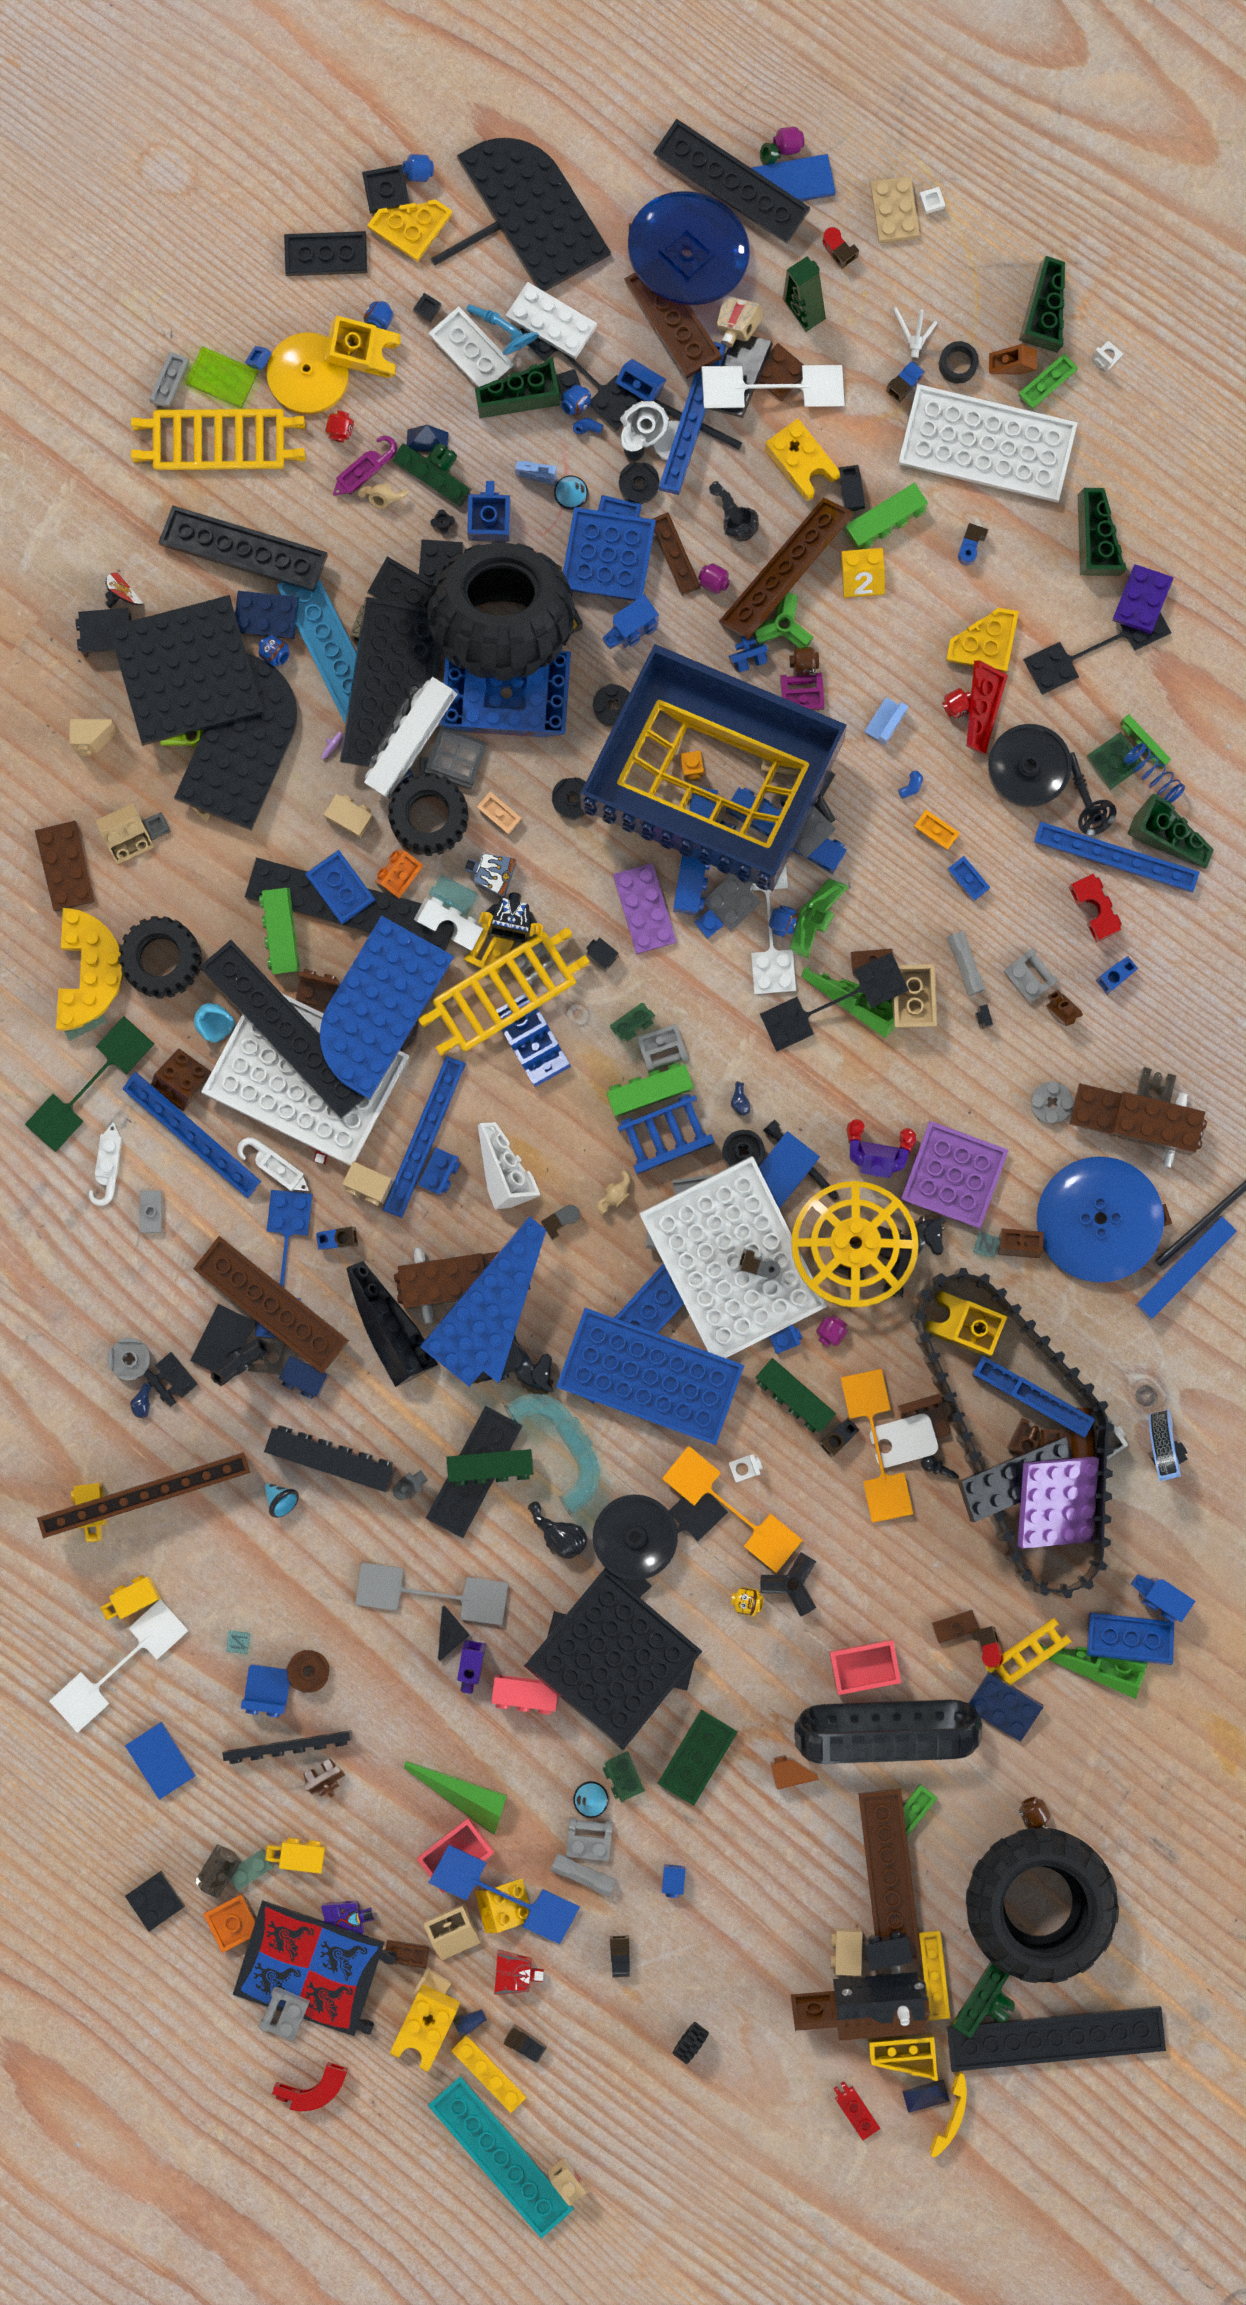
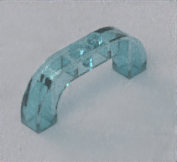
(577, 1443)

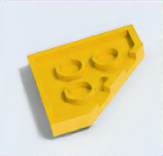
(411, 226)
(986, 641)

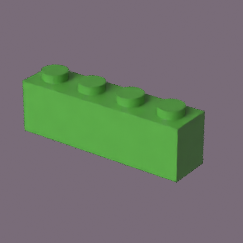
(885, 517)
(280, 930)
(649, 1090)

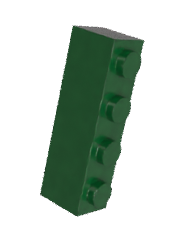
(795, 1395)
(490, 1465)

